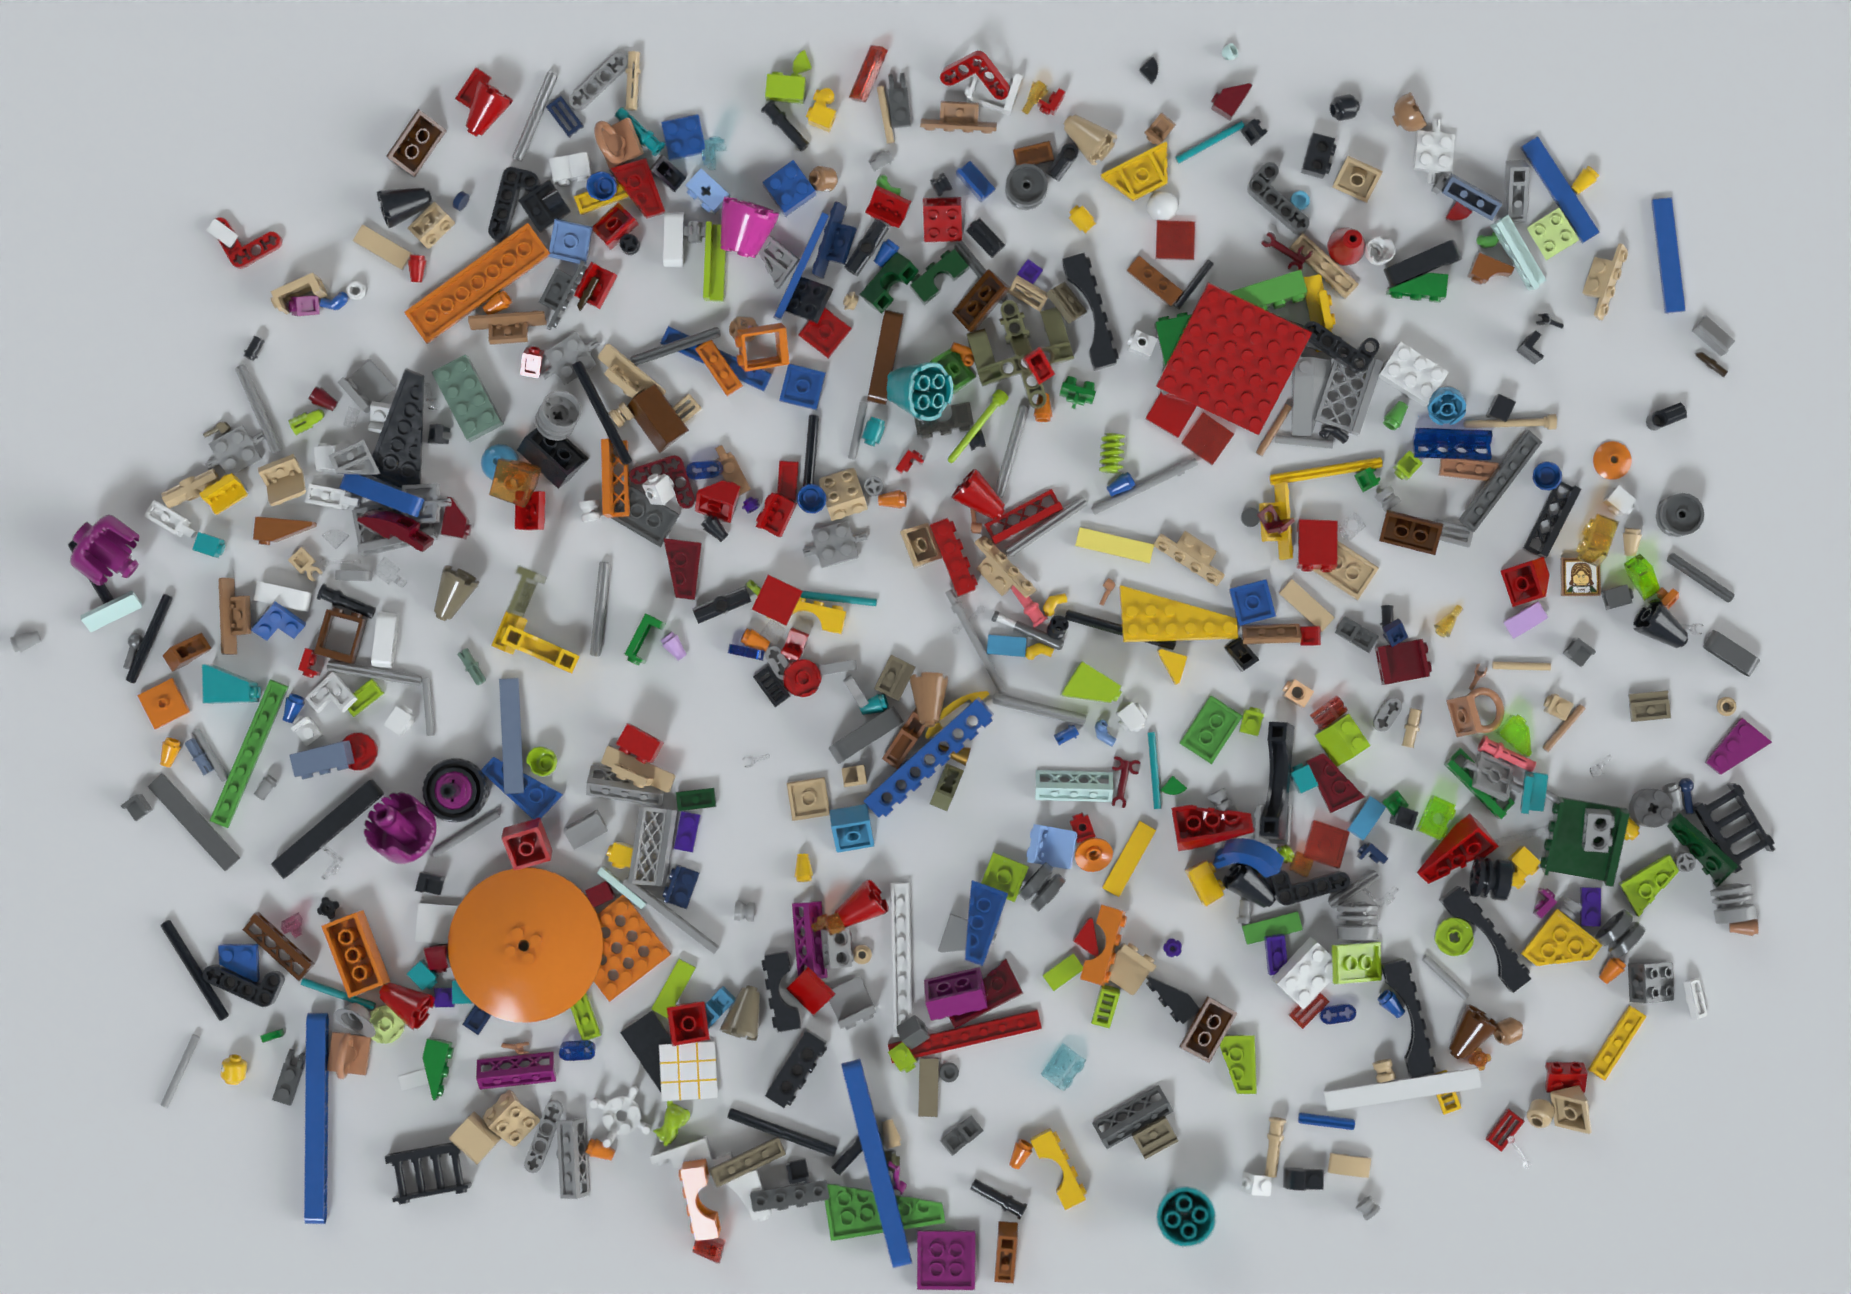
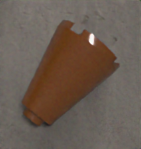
(1471, 1032)

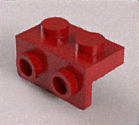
(888, 207)
(605, 283)
(776, 514)
(533, 515)
(1565, 1075)

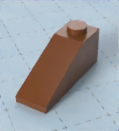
(275, 530)
(1006, 1252)

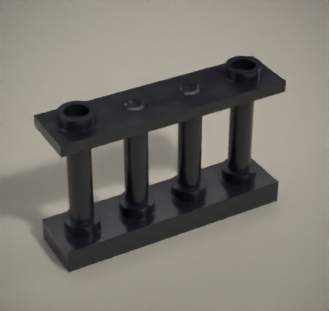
(1714, 827)
(416, 1156)

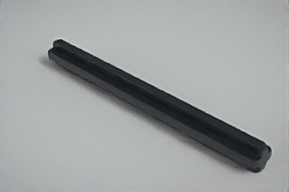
(602, 413)
(1108, 626)
(194, 970)
(782, 1132)

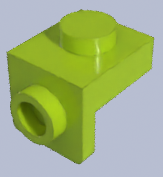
(1406, 466)
(903, 1058)

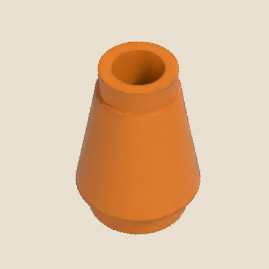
(497, 303)
(1045, 413)
(893, 499)
(754, 640)
(1612, 969)
(596, 1149)
(1021, 1152)

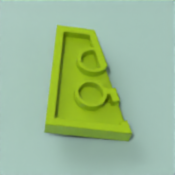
(1648, 882)
(1241, 1062)

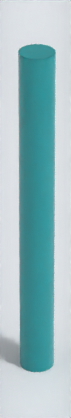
(1209, 142)
(839, 598)
(1154, 770)
(337, 993)

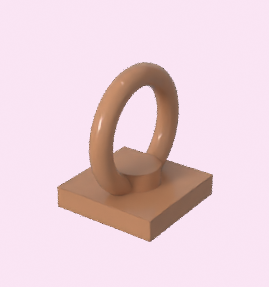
(617, 142)
(1465, 714)
(349, 1054)

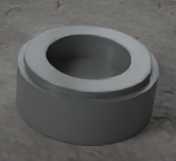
(1249, 517)
(949, 1072)

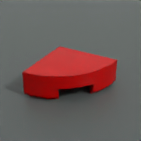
(1458, 212)

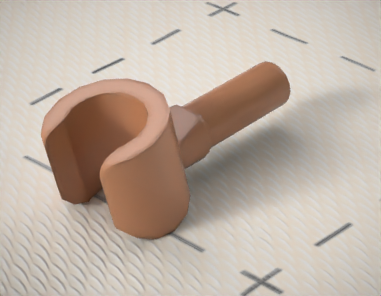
(975, 527)
(1109, 585)
(1478, 675)
(517, 1047)

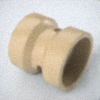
(618, 418)
(1384, 1070)

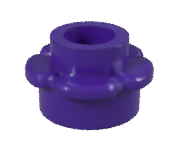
(751, 505)
(1167, 948)

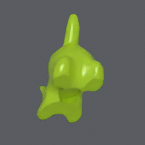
(674, 1118)

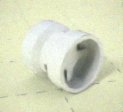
(590, 510)

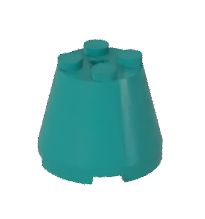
(921, 389)
(1190, 1227)

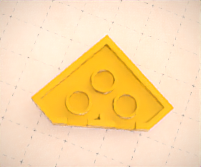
(1560, 942)

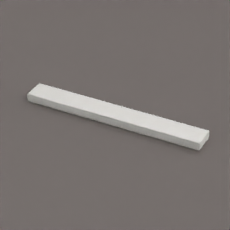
(900, 953)
(1403, 1089)

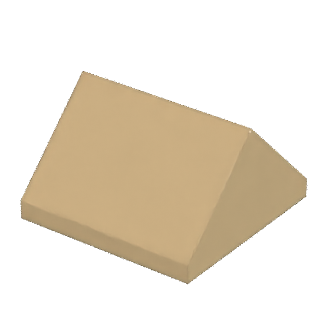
(1357, 179)
(920, 545)
(1571, 1109)
(475, 1138)

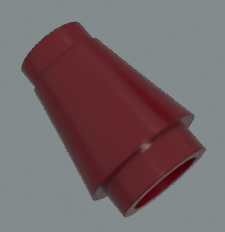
(323, 399)

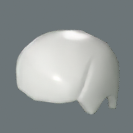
(1162, 206)
(1379, 250)

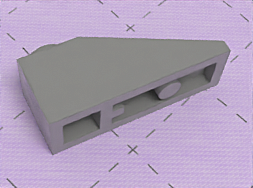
(1517, 189)

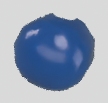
(601, 186)
(1547, 476)
(811, 498)

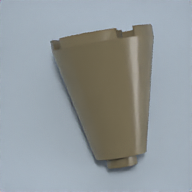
(453, 591)
(743, 1015)

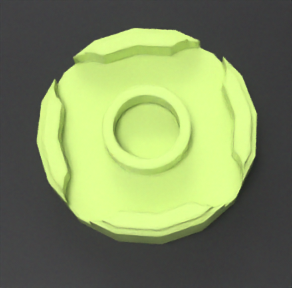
(386, 1024)

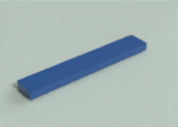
(1560, 189)
(1668, 255)
(801, 266)
(755, 378)

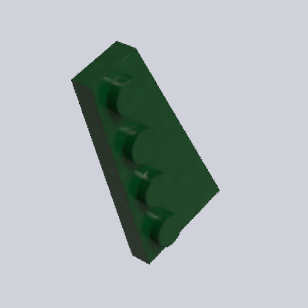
(1705, 851)

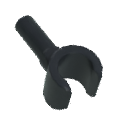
(1546, 319)

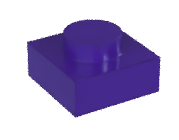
(1030, 271)
(443, 997)

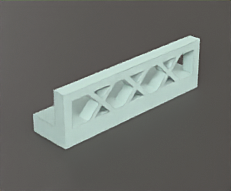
(1518, 252)
(1074, 790)

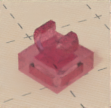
(292, 924)

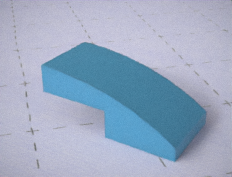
(1366, 818)
(718, 1005)

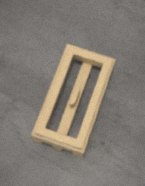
(1029, 291)
(692, 413)

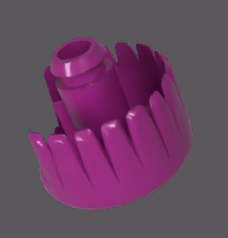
(104, 547)
(400, 828)

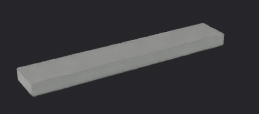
(672, 916)

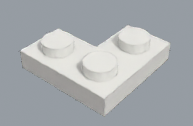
(330, 690)

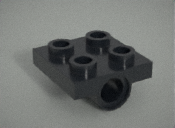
(544, 206)
(809, 299)

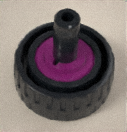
(455, 790)

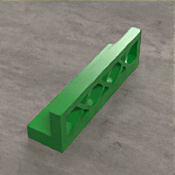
(1467, 781)

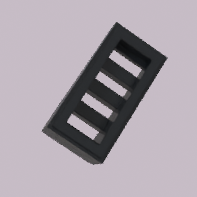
(782, 698)

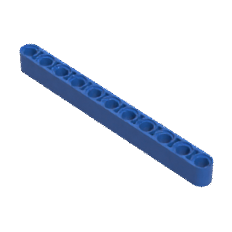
(316, 1118)
(876, 1163)

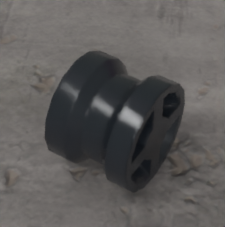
(941, 184)
(626, 242)
(977, 441)
(1057, 627)

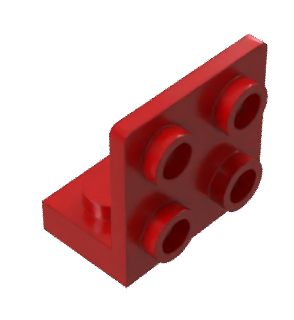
(942, 219)

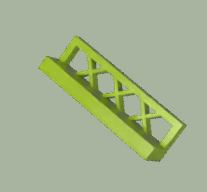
(713, 264)

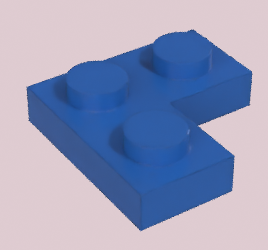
(278, 618)

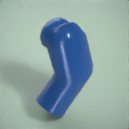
(336, 303)

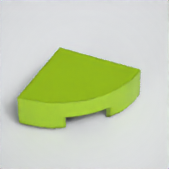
(801, 63)
(753, 586)

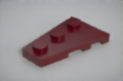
(683, 565)
(1333, 784)

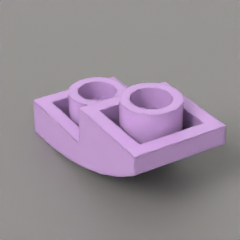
(1526, 619)

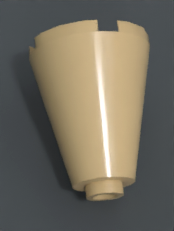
(1090, 138)

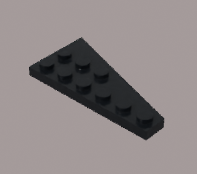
(400, 441)

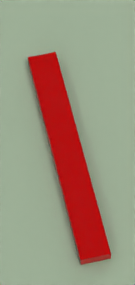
(976, 1033)

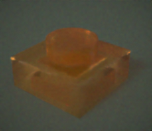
(1301, 865)

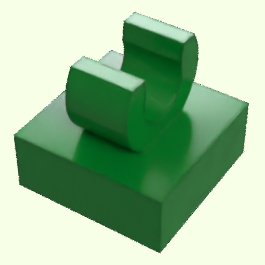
(1367, 479)
(1393, 801)

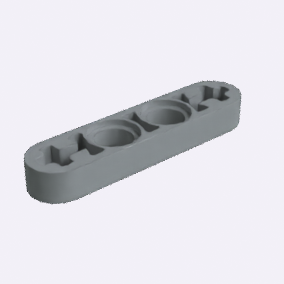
(596, 79)
(541, 1135)

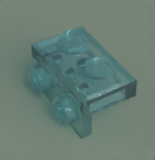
(709, 153)
(1063, 1067)

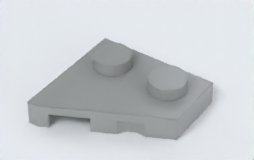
(778, 260)
(354, 460)

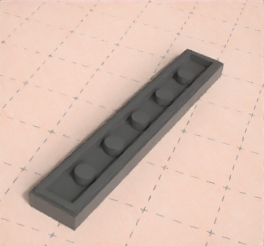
(1500, 481)
(194, 822)

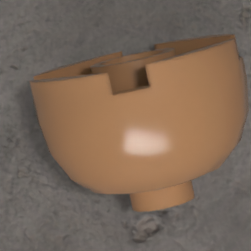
(1408, 114)

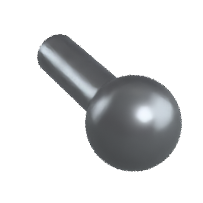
(134, 642)

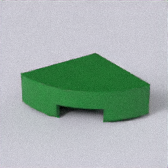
(1173, 787)
(272, 1035)

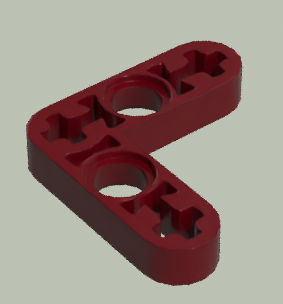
(673, 474)

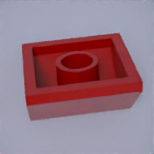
(614, 225)
(688, 1023)

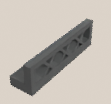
(1135, 1120)

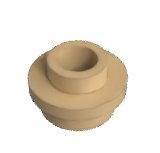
(1732, 706)
(857, 959)

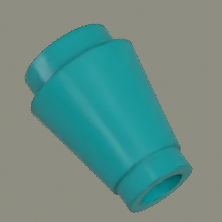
(876, 705)

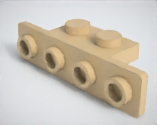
(1603, 278)
(625, 373)
(1191, 554)
(1000, 570)
(641, 774)

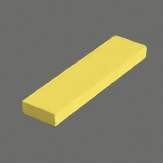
(1114, 545)

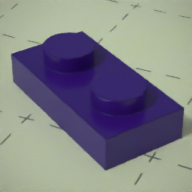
(687, 831)
(1591, 906)
(1275, 952)

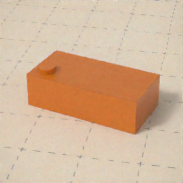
(356, 953)

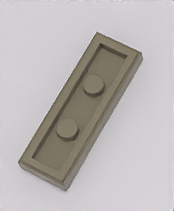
(928, 1087)

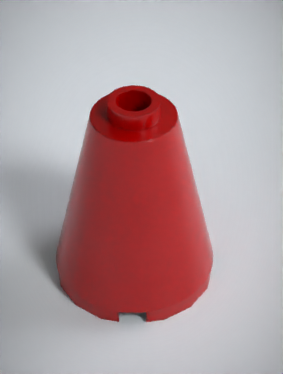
(486, 108)
(1346, 246)
(979, 495)
(863, 904)
(407, 1004)

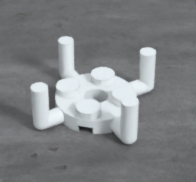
(617, 1126)

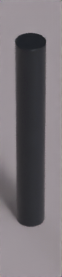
(1194, 283)

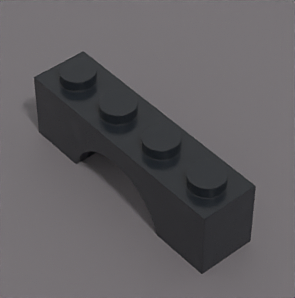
(786, 1016)

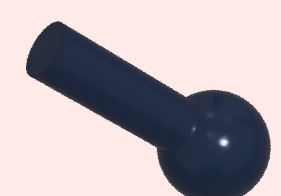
(1686, 787)

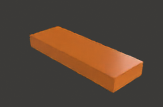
(719, 367)

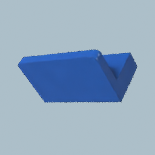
(975, 181)

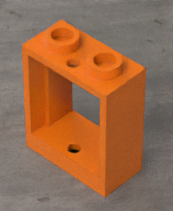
(781, 346)

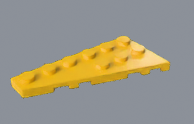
(1156, 618)

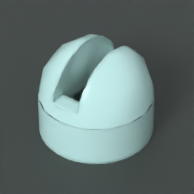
(1229, 52)

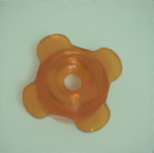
(1484, 1058)

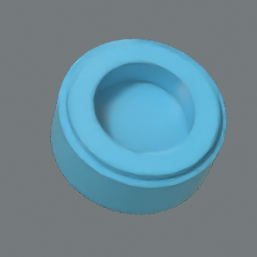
(1300, 200)

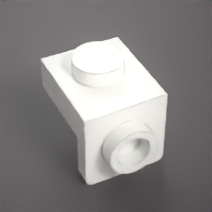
(1256, 1184)

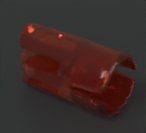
(1329, 712)

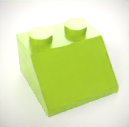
(1342, 740)

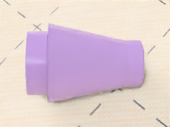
(673, 645)

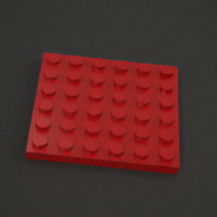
(1233, 358)

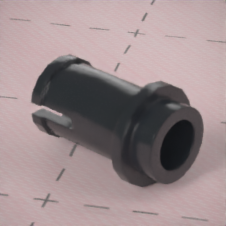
(253, 348)
(1387, 615)

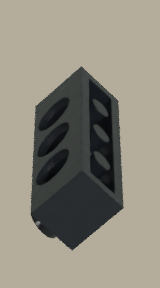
(776, 1092)

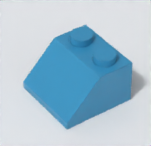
(851, 828)

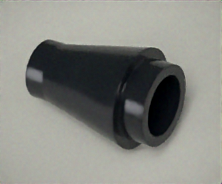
(714, 527)

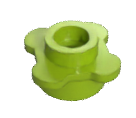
(1286, 852)

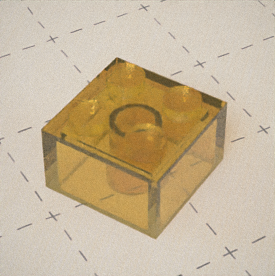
(1596, 539)

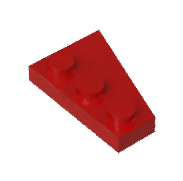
(640, 186)

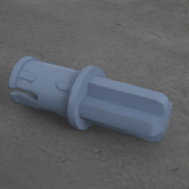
(198, 756)

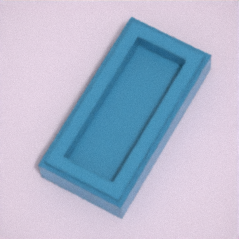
(1006, 645)

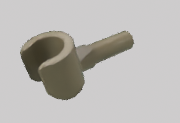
(223, 427)

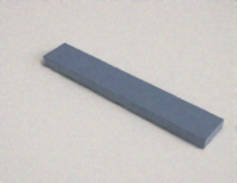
(511, 736)

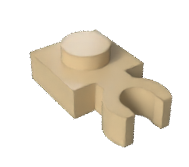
(304, 562)

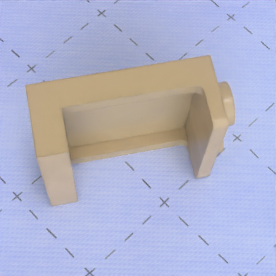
(297, 288)

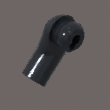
(1335, 432)

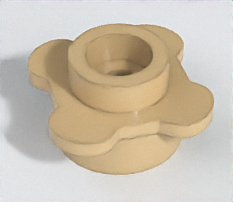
(850, 301)

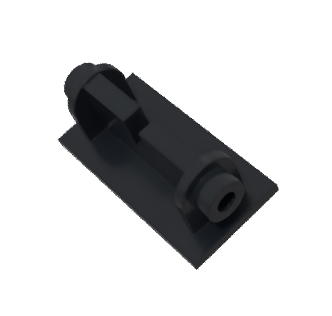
(985, 237)

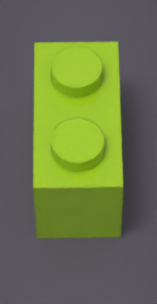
(785, 88)

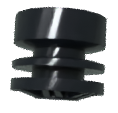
(1491, 878)

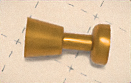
(961, 756)

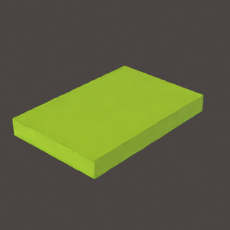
(1356, 962)

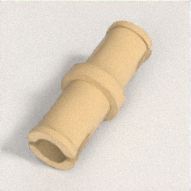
(1411, 728)

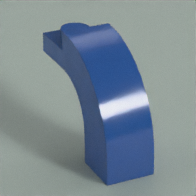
(1249, 852)

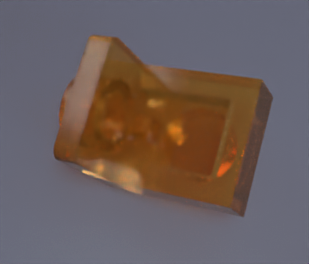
(832, 923)

